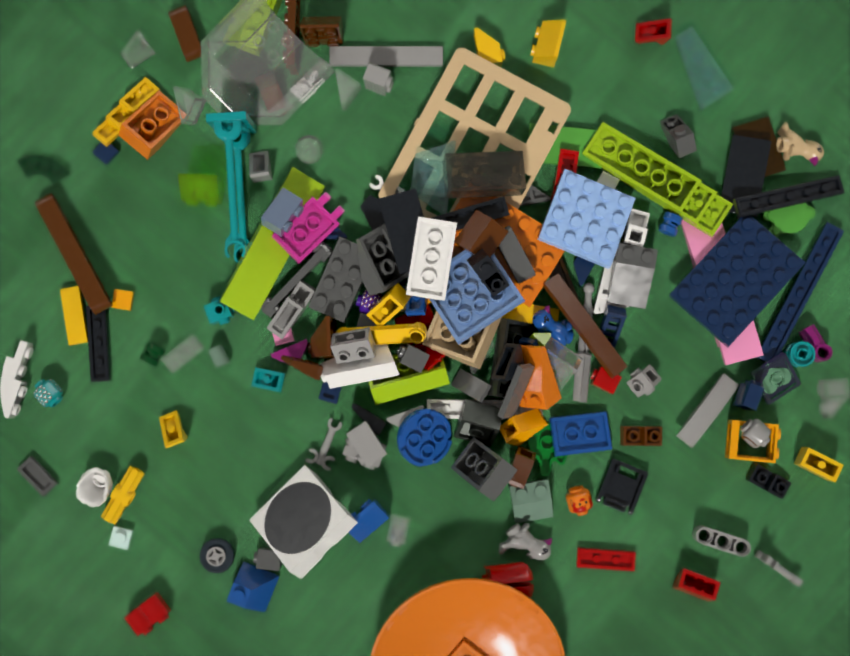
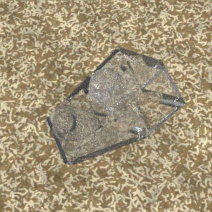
(833, 396)
(398, 530)

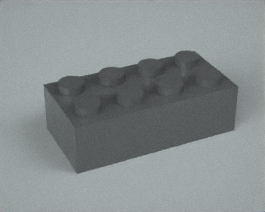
(339, 282)

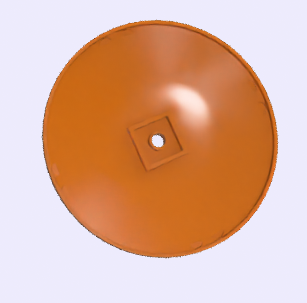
(468, 620)

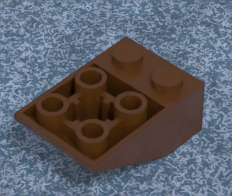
(322, 31)

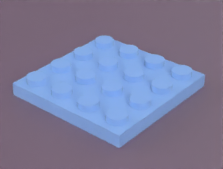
(586, 218)

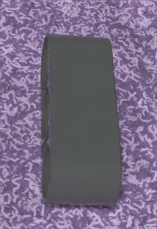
(516, 257)

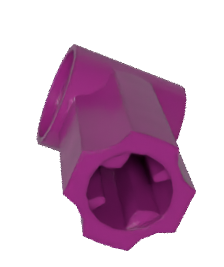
(813, 337)

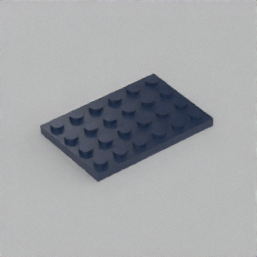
(736, 279)

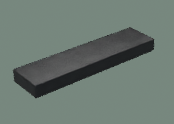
(98, 346)

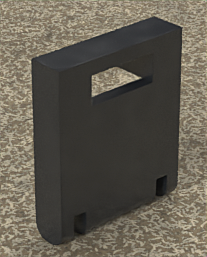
(619, 489)

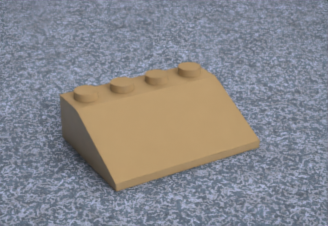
(468, 352)

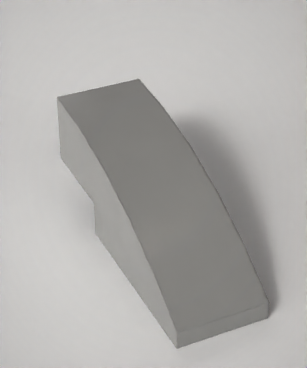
(291, 309)

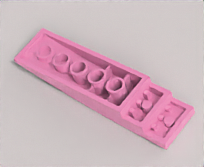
(747, 343)

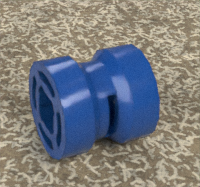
(670, 224)

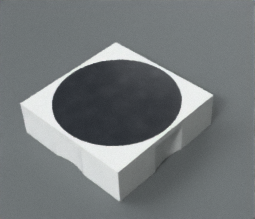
(302, 522)

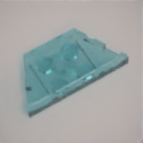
(429, 177)

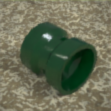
(152, 354)

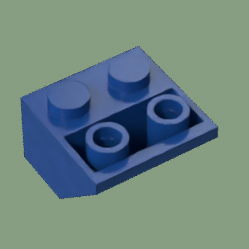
(369, 519)

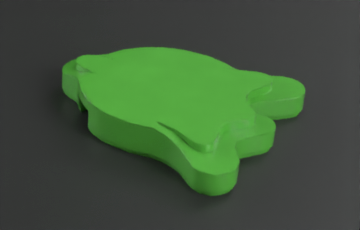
(789, 219)

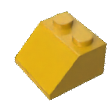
(548, 42)

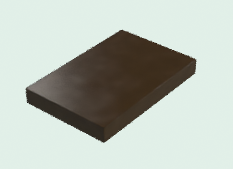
(763, 130)

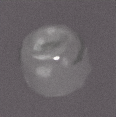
(309, 149)

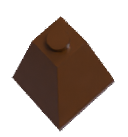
(321, 339)

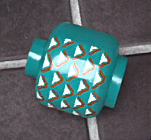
(48, 393)

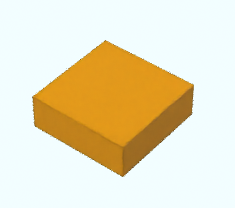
(122, 299)

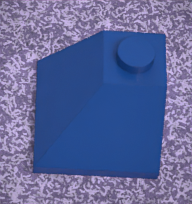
(253, 588)

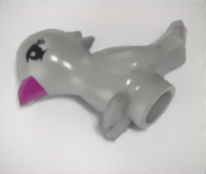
(521, 538)

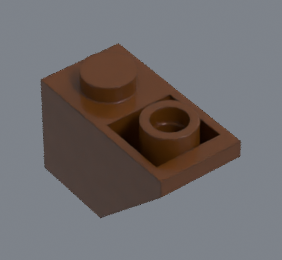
(523, 462)

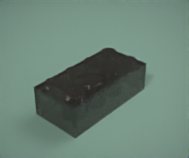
(484, 174)

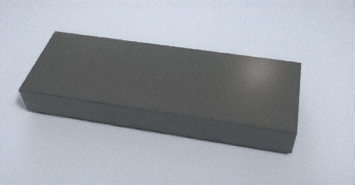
(516, 390)

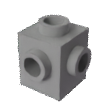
(643, 381)

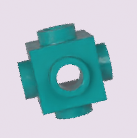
(212, 312)

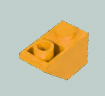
(522, 426)

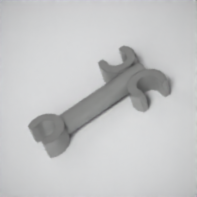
(320, 458)
(768, 560)

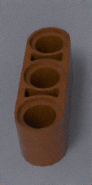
(186, 33)

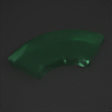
(43, 166)

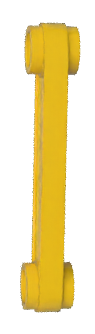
(395, 333)

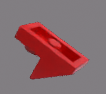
(653, 31)

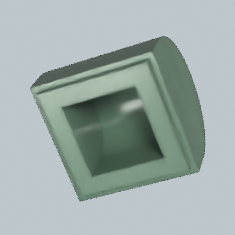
(219, 356)

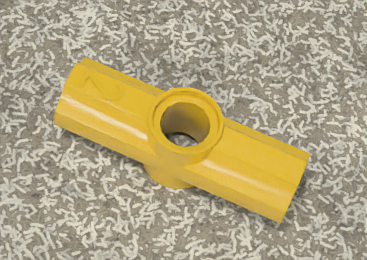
(123, 495)

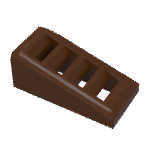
(307, 367)

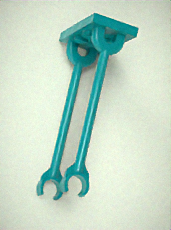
(227, 128)

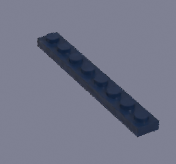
(800, 291)

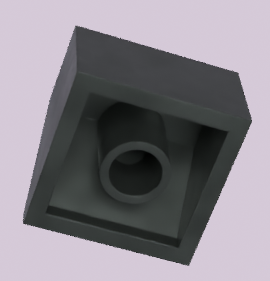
(478, 422)

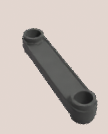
(321, 253)

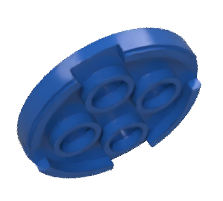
(424, 437)

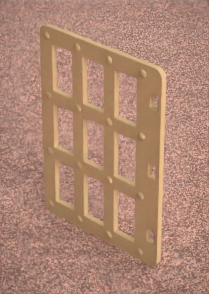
(535, 148)

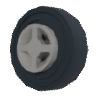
(213, 561)

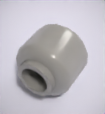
(755, 433)

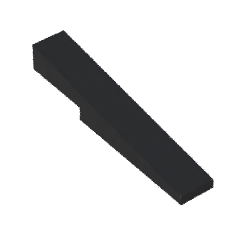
(493, 208)

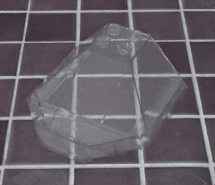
(258, 65)

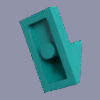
(268, 379)

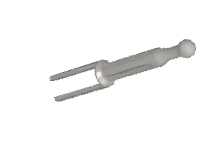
(582, 375)

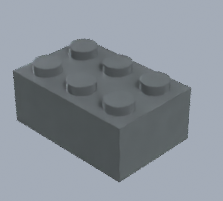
(484, 469)

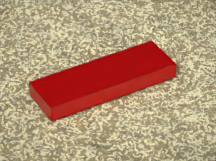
(605, 559)

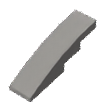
(707, 410)

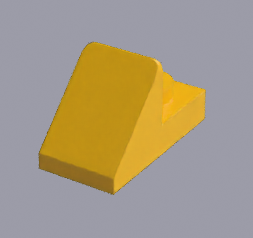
(172, 429)

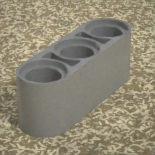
(730, 541)

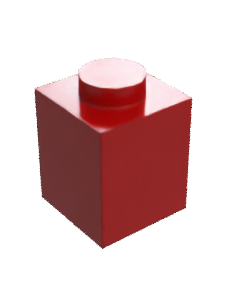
(603, 381)

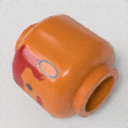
(579, 500)

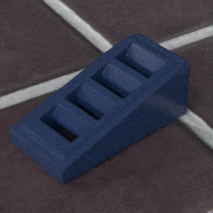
(613, 314)

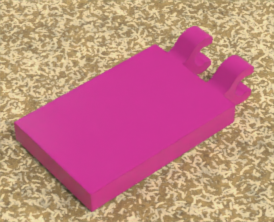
(309, 228)

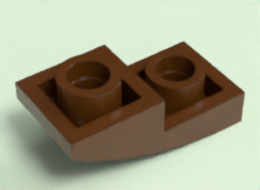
(640, 435)

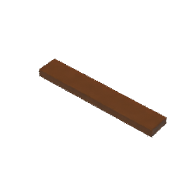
(584, 326)

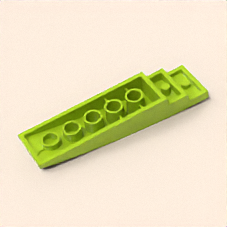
(658, 179)
(264, 257)

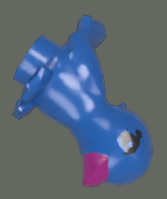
(560, 331)

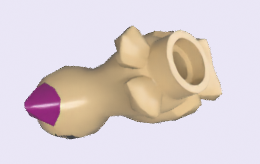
(794, 145)

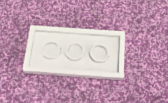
(431, 258)

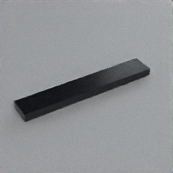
(788, 196)

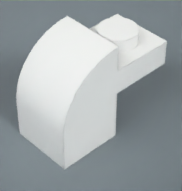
(635, 229)

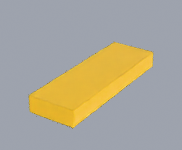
(74, 315)

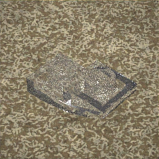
(182, 353)

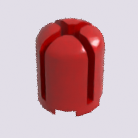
(510, 574)

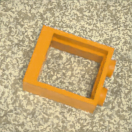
(732, 443)

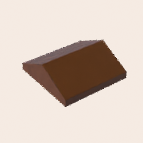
(481, 233)

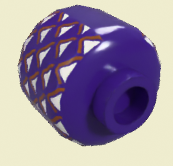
(367, 302)

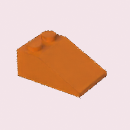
(151, 125)
(542, 387)

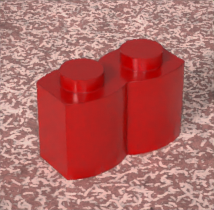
(147, 614)

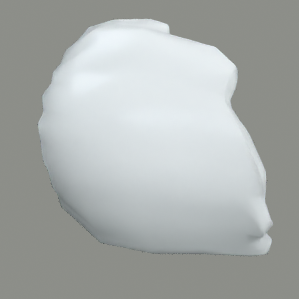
(94, 487)

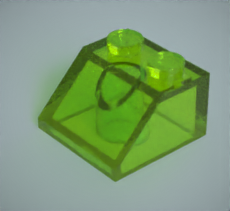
(200, 189)

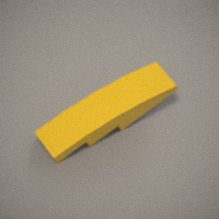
(128, 104)

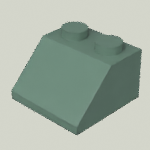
(532, 502)

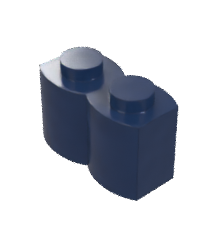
(749, 395)

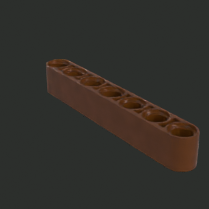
(73, 253)

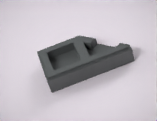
(534, 196)

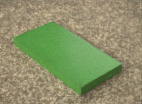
(570, 139)

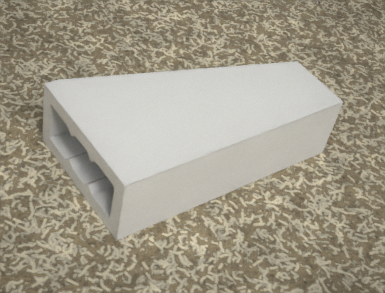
(361, 370)

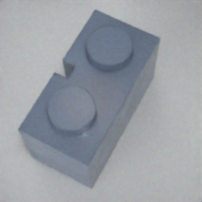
(282, 211)

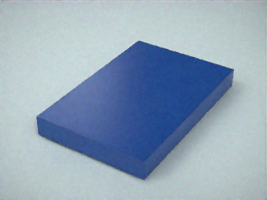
(580, 433)

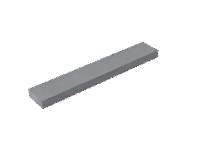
(386, 56)

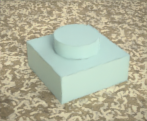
(121, 537)

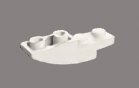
(12, 387)

